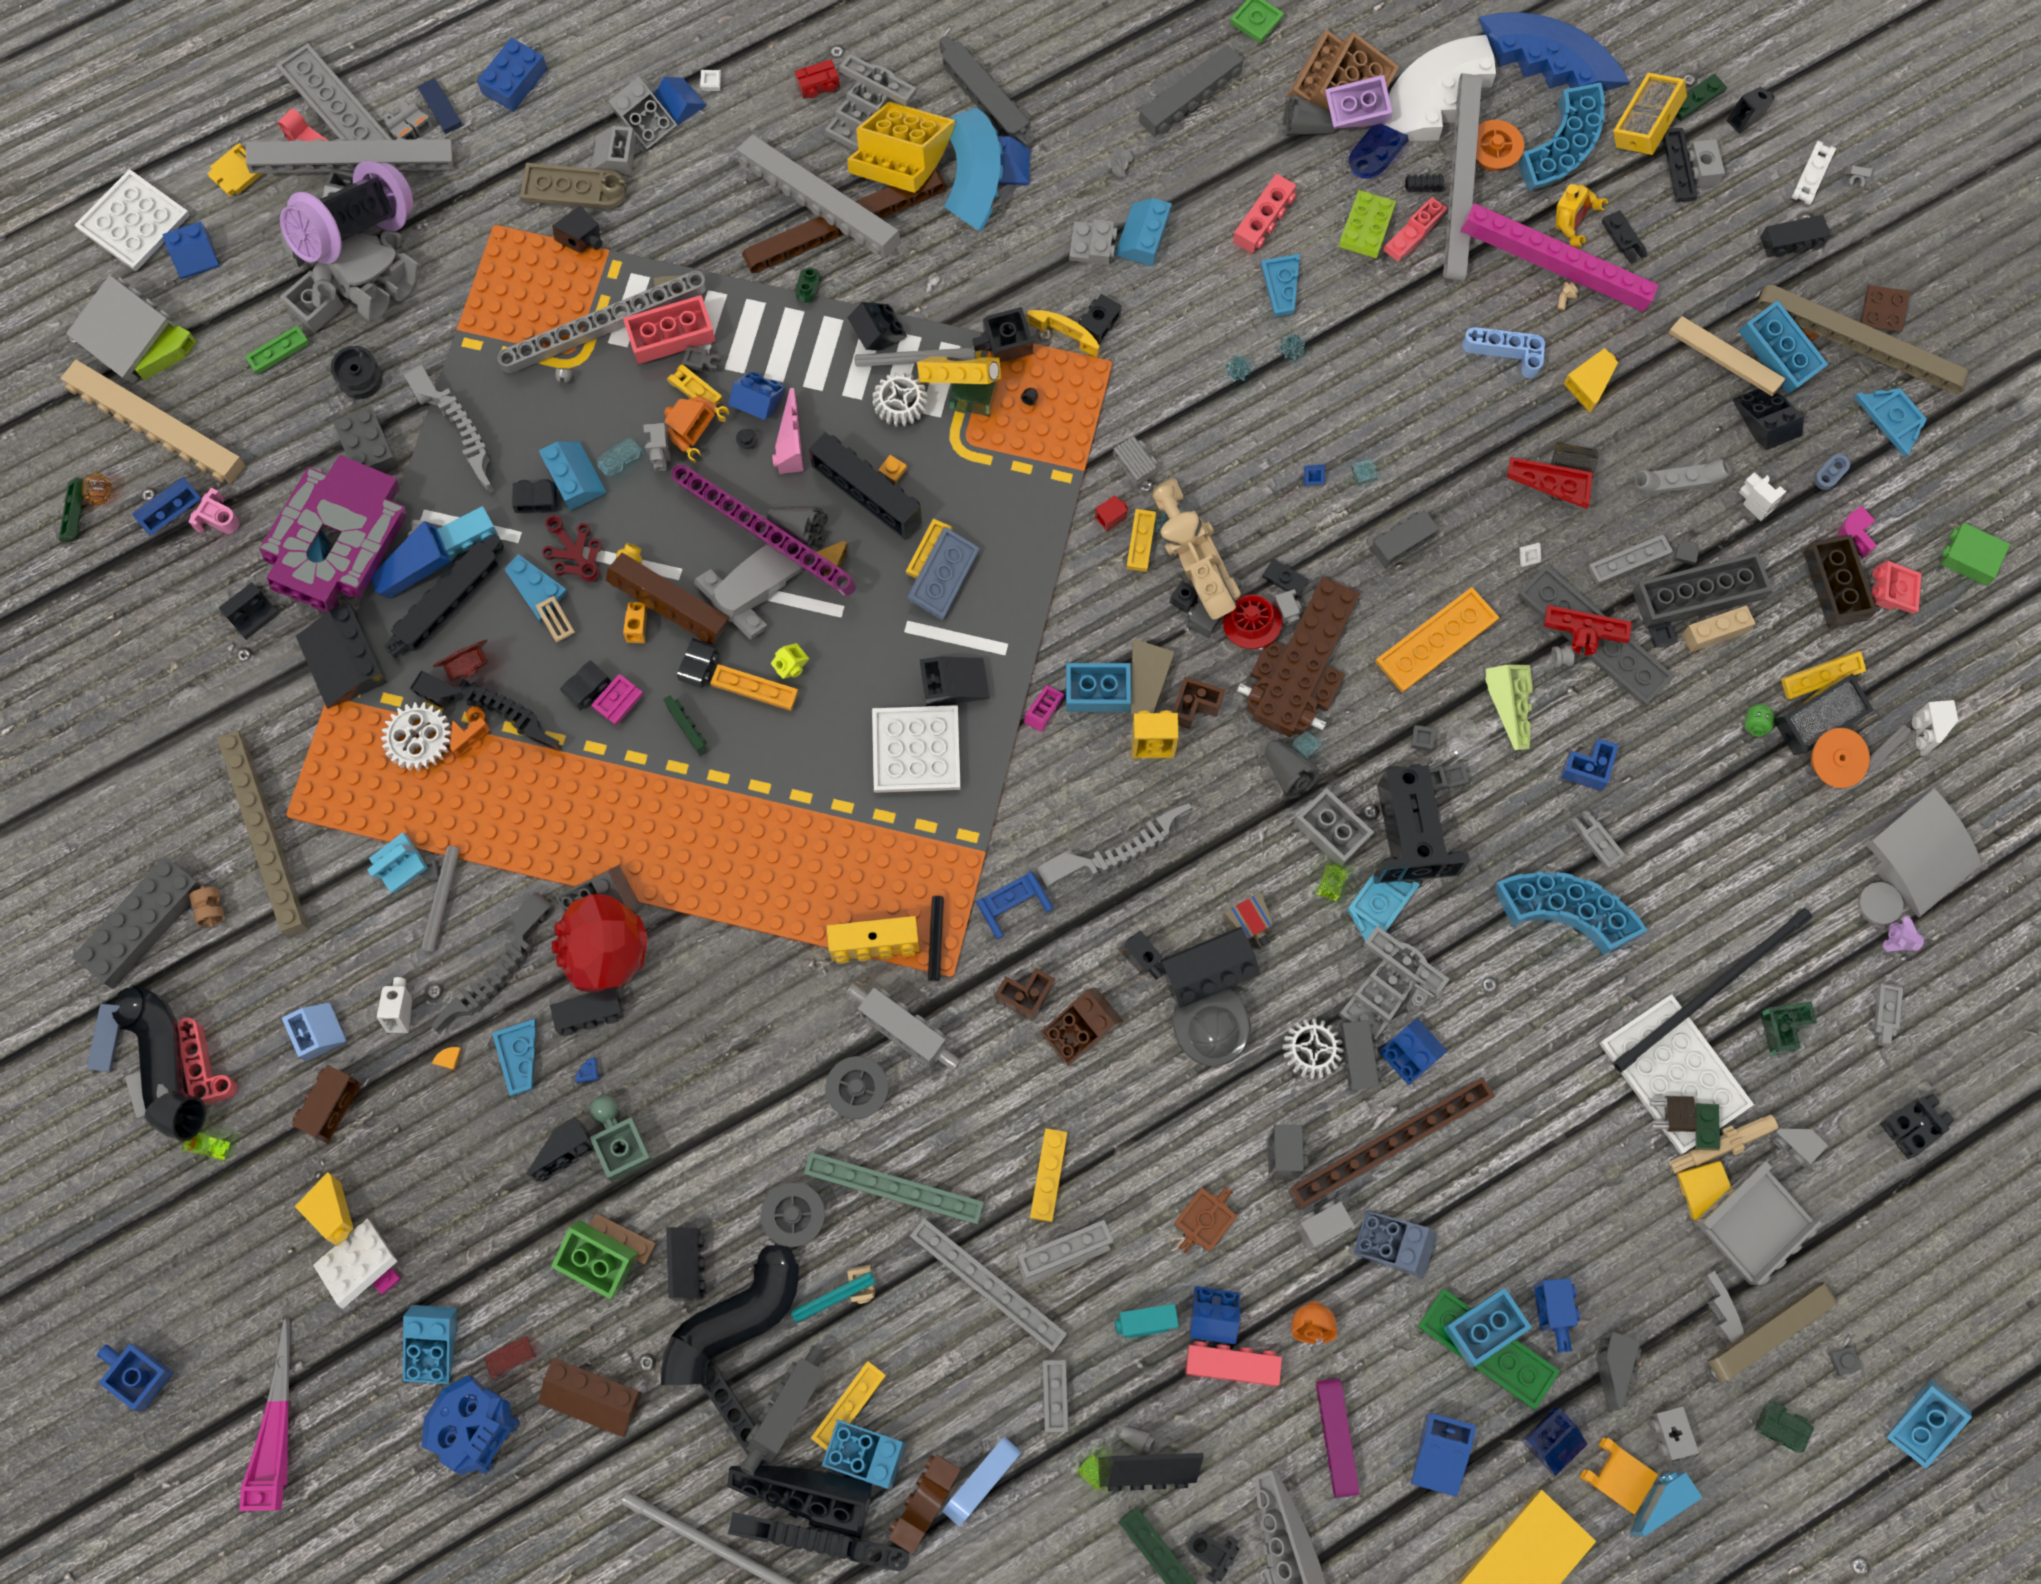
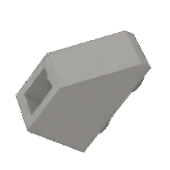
(1801, 1144)

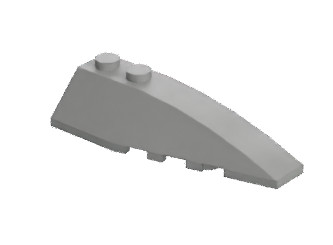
(1287, 1542)

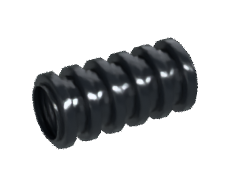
(1424, 183)

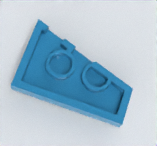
(1281, 282)
(517, 1055)

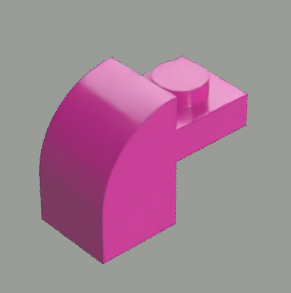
(1856, 525)

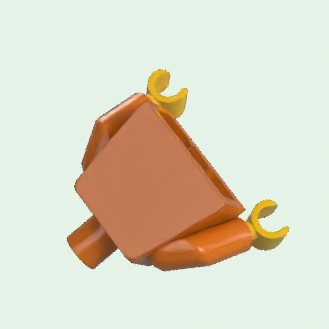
(689, 420)

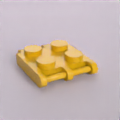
(232, 172)

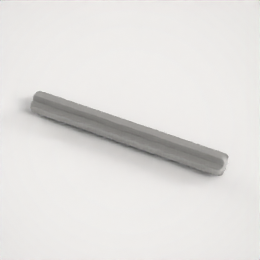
(440, 899)

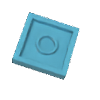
(397, 863)

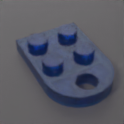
(1376, 150)

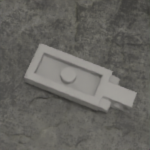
(1888, 1012)

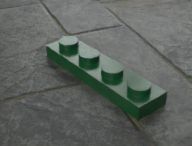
(1154, 1549)

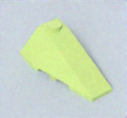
(1510, 691)

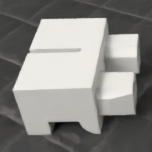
(1760, 496)

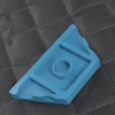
(1894, 416)

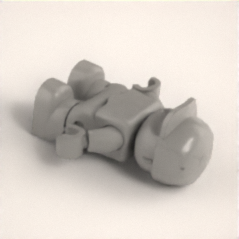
(359, 266)

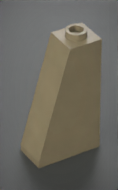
(1148, 675)

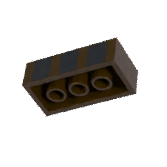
(1839, 581)

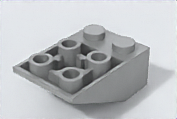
(642, 111)

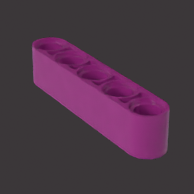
(1337, 1438)

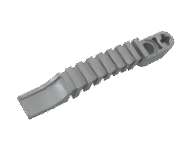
(475, 448)
(1068, 864)

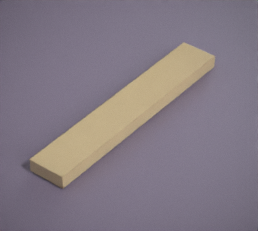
(1727, 356)

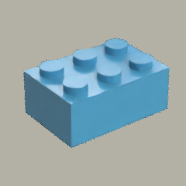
(1098, 687)
(1487, 1327)

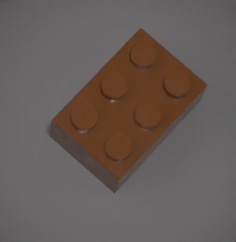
(326, 1103)

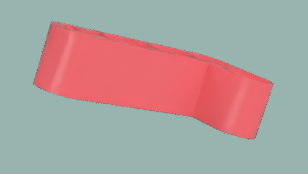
(295, 127)
(201, 1059)

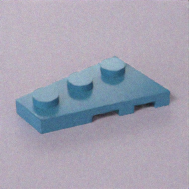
(534, 584)

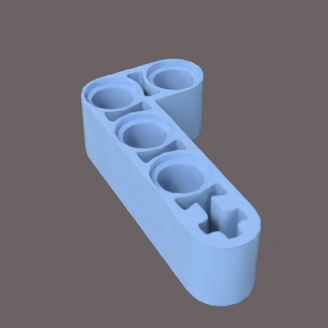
(1473, 344)
(981, 1481)

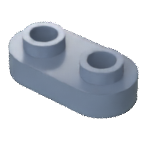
(1831, 473)

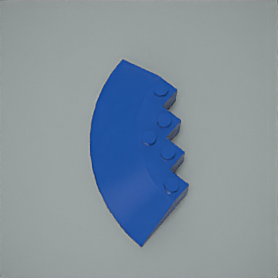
(1551, 48)

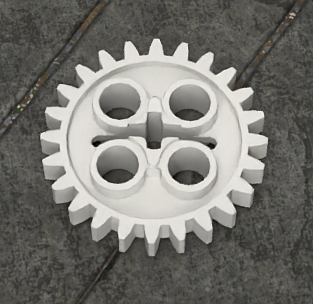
(403, 724)

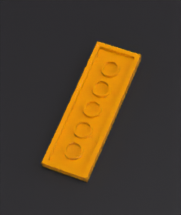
(1437, 640)

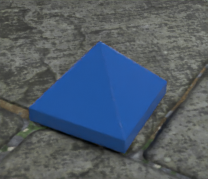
(1314, 474)

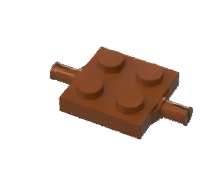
(1205, 1219)

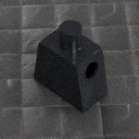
(1756, 102)
(578, 231)

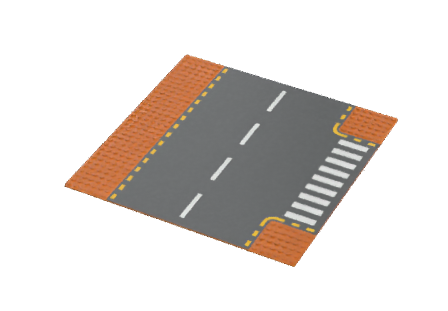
(782, 807)

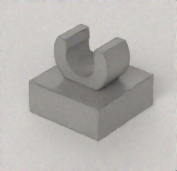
(1858, 172)

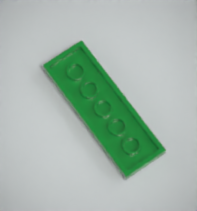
(1511, 1367)

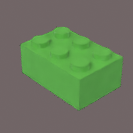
(594, 1259)

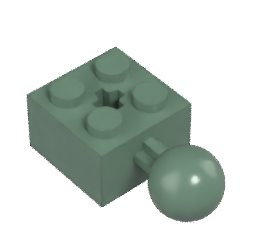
(607, 1142)

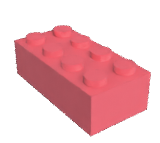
(669, 329)

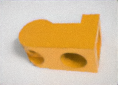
(635, 623)

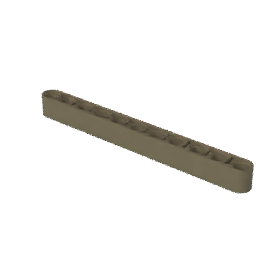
(1867, 340)

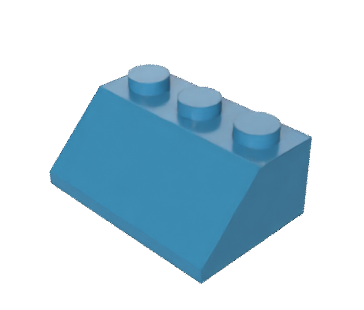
(1144, 231)
(572, 473)

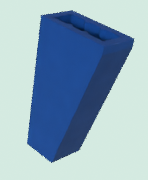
(411, 561)

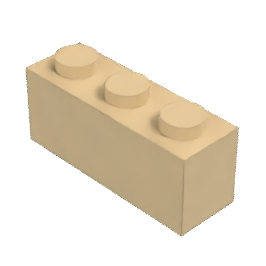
(1718, 629)

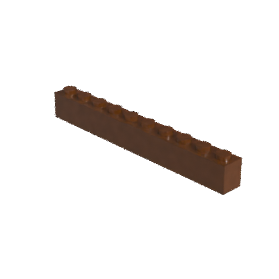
(1391, 1143)

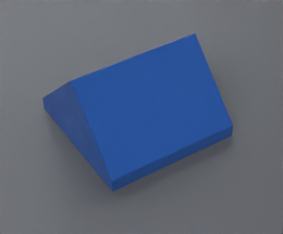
(678, 99)

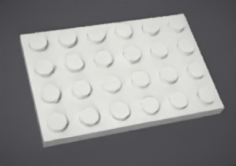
(1676, 1067)

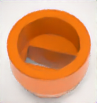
(474, 709)

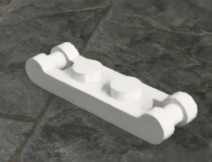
(1813, 173)

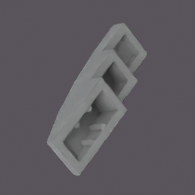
(1730, 1325)

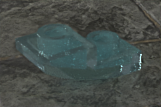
(616, 457)

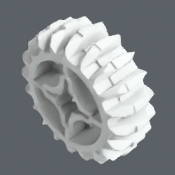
(911, 390)
(1302, 1048)

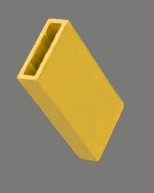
(1533, 1548)

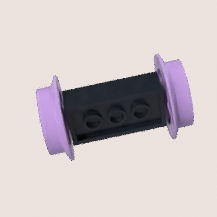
(318, 226)

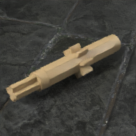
(1730, 1140)

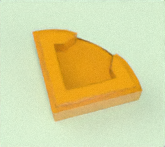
(447, 1058)

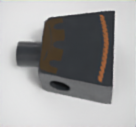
(1134, 950)

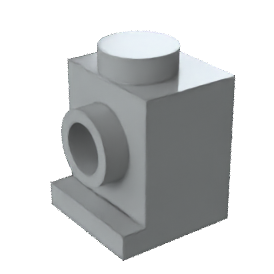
(1288, 607)

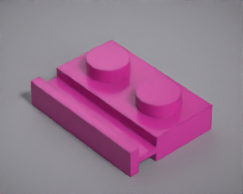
(617, 699)

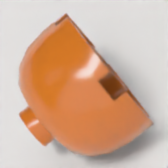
(1314, 1322)

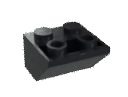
(876, 325)

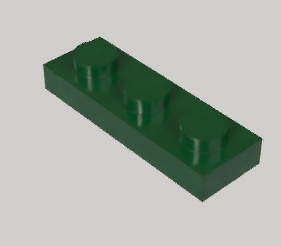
(1701, 95)
(72, 511)
(686, 725)

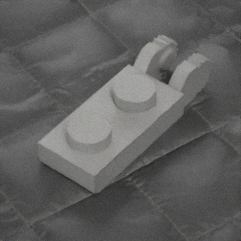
(1598, 840)

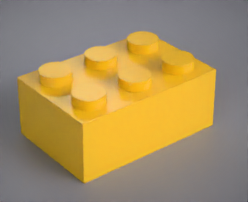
(1154, 734)

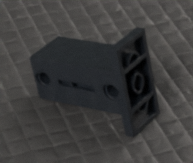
(1413, 829)

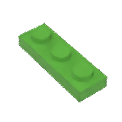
(277, 350)

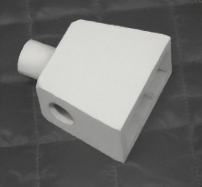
(395, 1007)

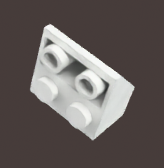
(1933, 724)

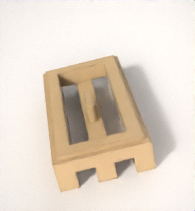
(564, 635)

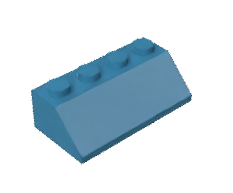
(1783, 346)

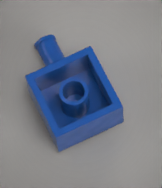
(1557, 1309)
(133, 1375)

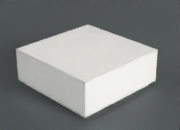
(710, 80)

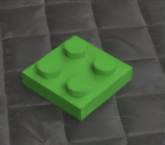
(1256, 19)

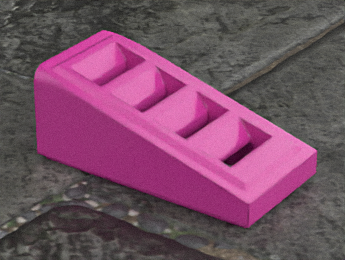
(1037, 719)

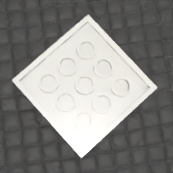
(132, 220)
(916, 749)

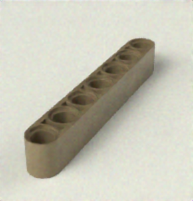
(1772, 1332)

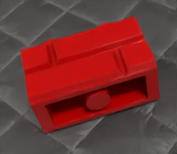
(817, 79)

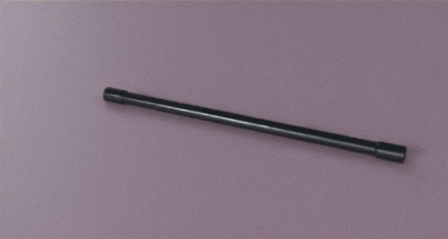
(1633, 1054)

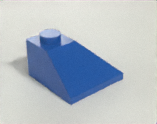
(1014, 162)

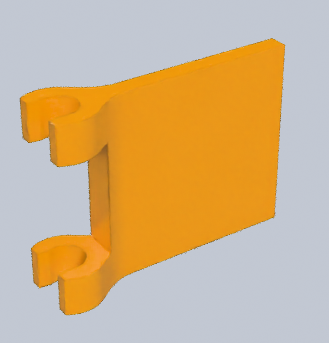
(1621, 1477)

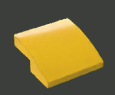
(1703, 1186)

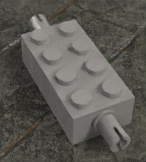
(902, 1027)

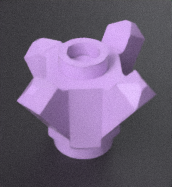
(1903, 936)

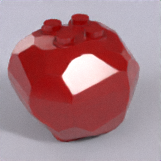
(599, 943)

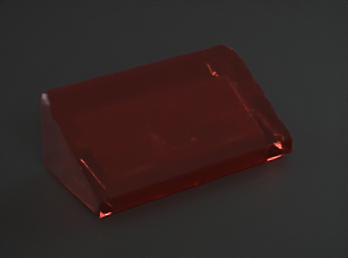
(509, 1357)

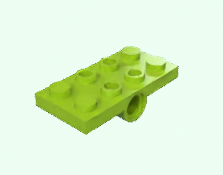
(1367, 224)

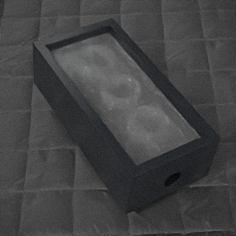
(1828, 708)

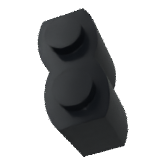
(534, 497)
(697, 663)
(585, 685)

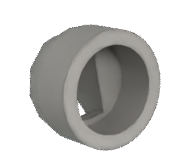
(563, 373)

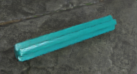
(833, 1297)

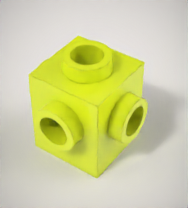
(789, 661)

